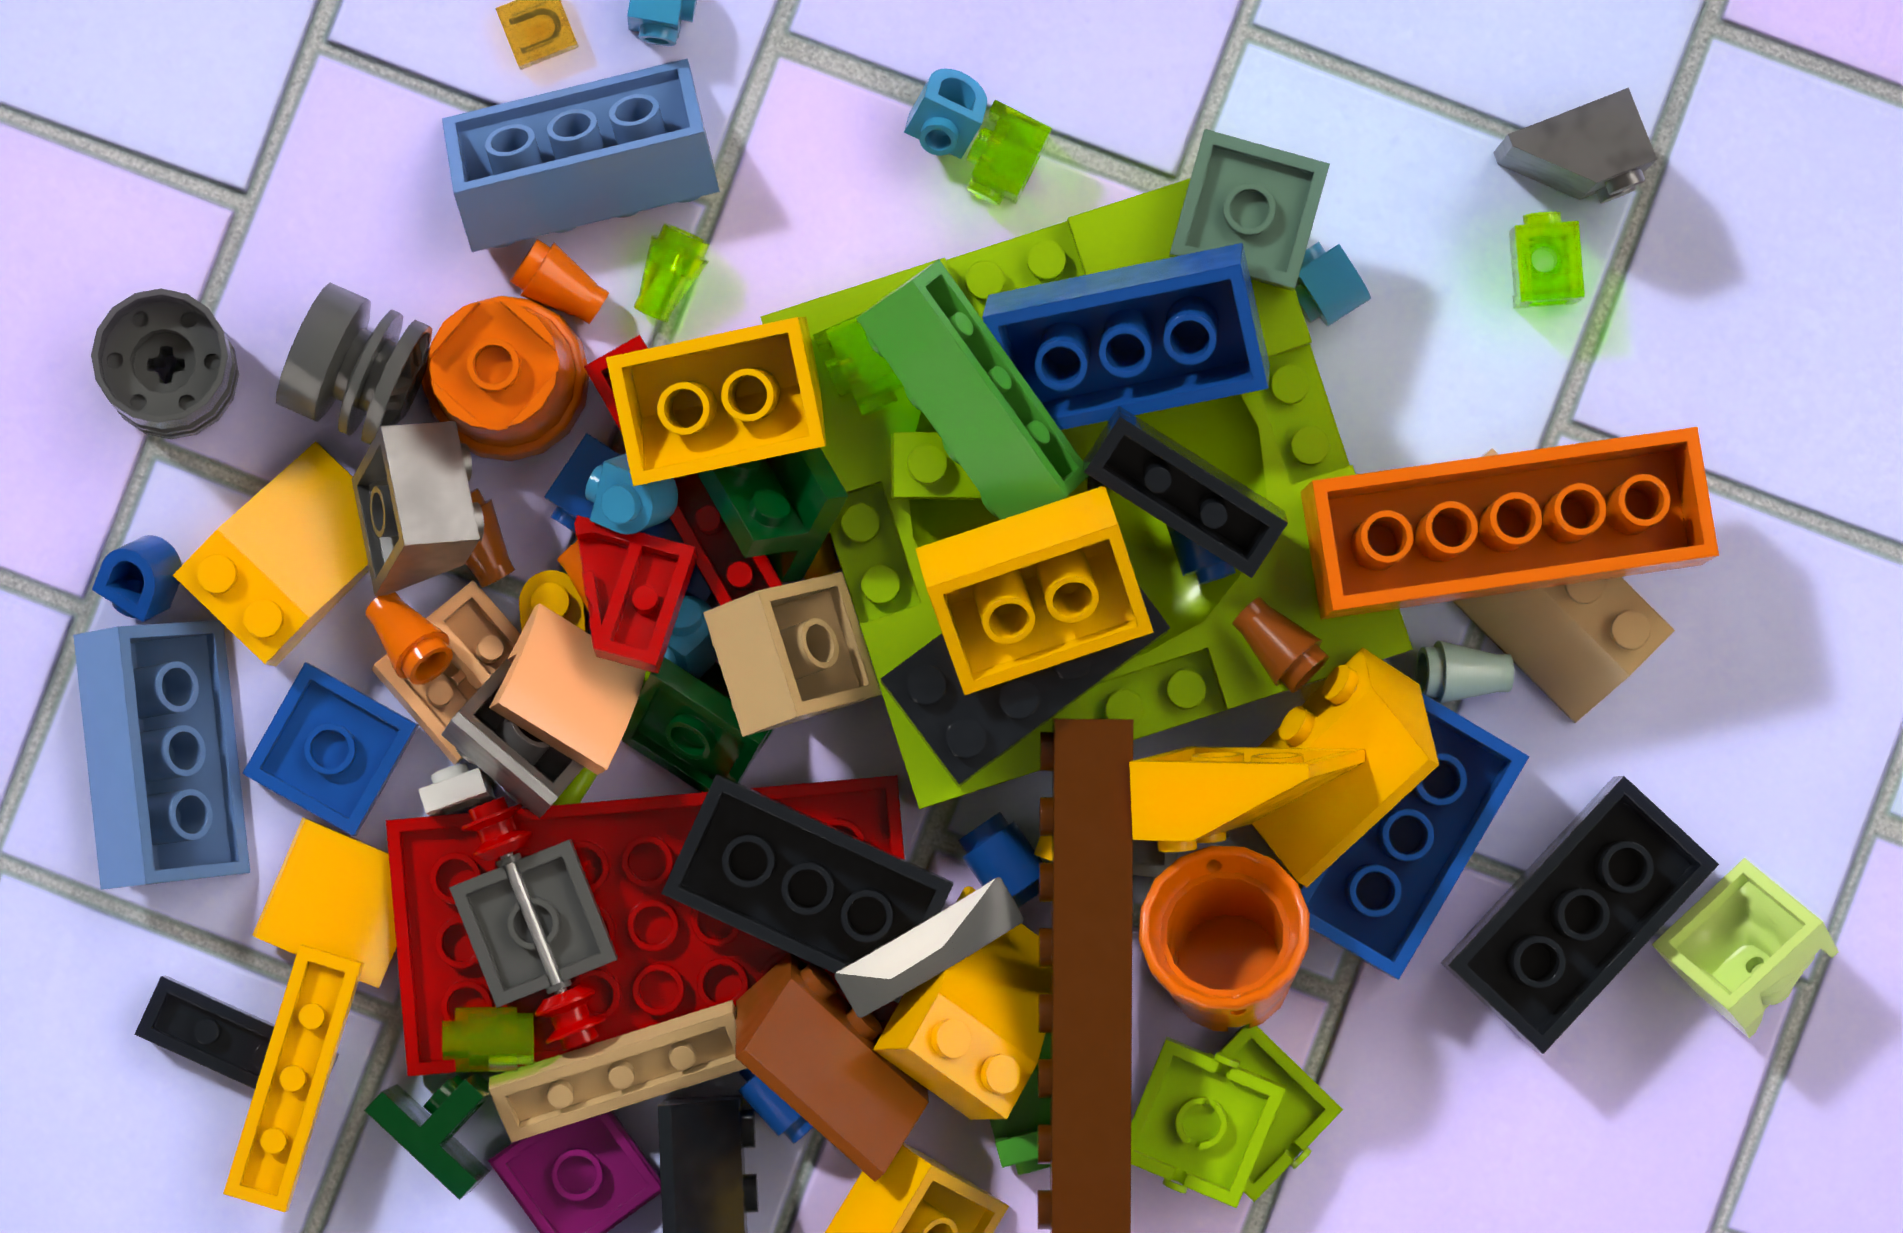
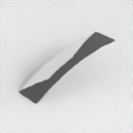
(929, 948)

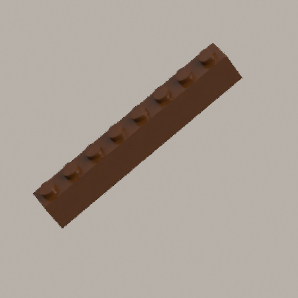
(1089, 977)

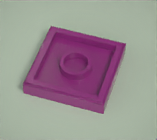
(578, 1176)

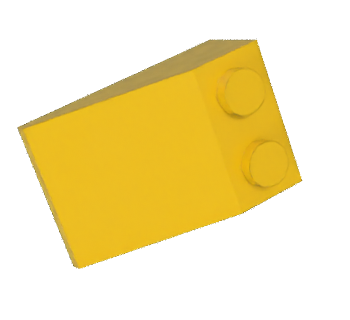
(282, 557)
(1208, 790)
(974, 1026)

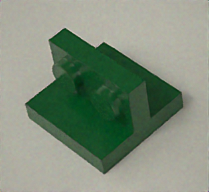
(779, 507)
(691, 727)
(432, 1137)

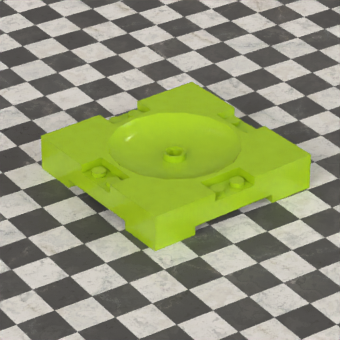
(1262, 438)

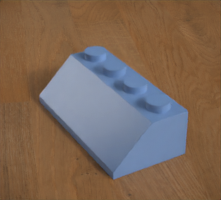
(579, 155)
(161, 753)

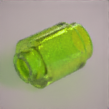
(488, 1039)

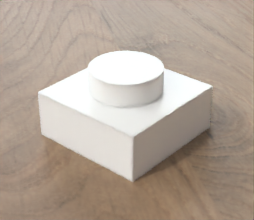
(456, 790)

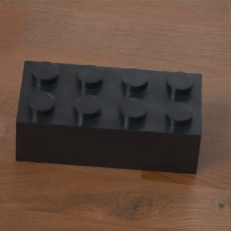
(982, 726)
(798, 879)
(1579, 913)

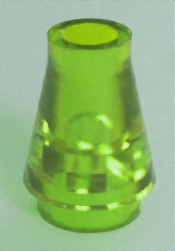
(670, 270)

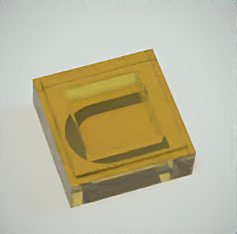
(536, 30)

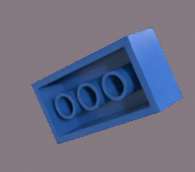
(1136, 336)
(1403, 868)

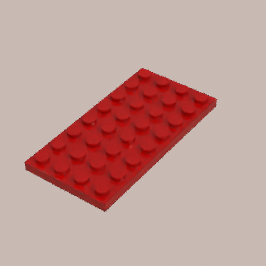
(667, 952)

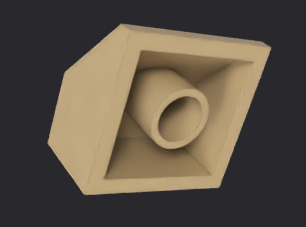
(791, 653)

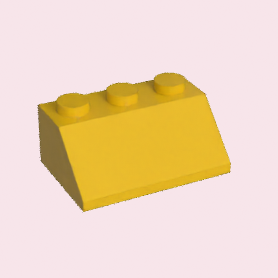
(718, 400)
(1034, 590)
(1356, 708)
(917, 1198)

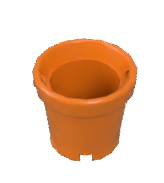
(507, 377)
(1225, 935)

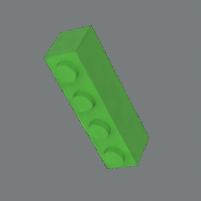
(972, 394)

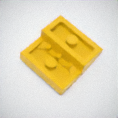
(334, 899)

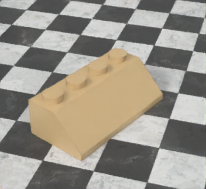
(1572, 637)

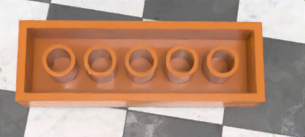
(1509, 522)

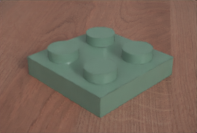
(1254, 199)

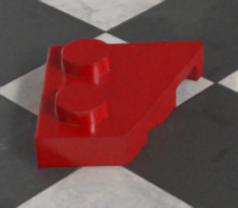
(632, 591)

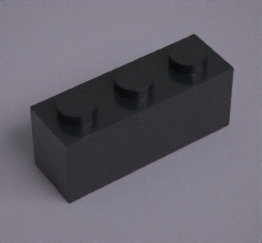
(1185, 492)

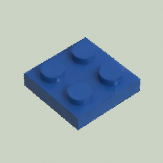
(330, 749)

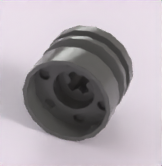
(138, 340)
(348, 363)

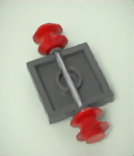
(533, 923)

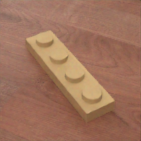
(617, 1072)

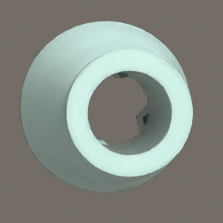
(1459, 672)

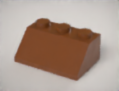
(823, 1063)

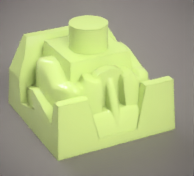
(1744, 945)

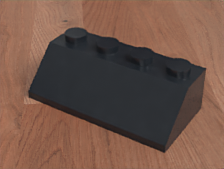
(705, 1164)

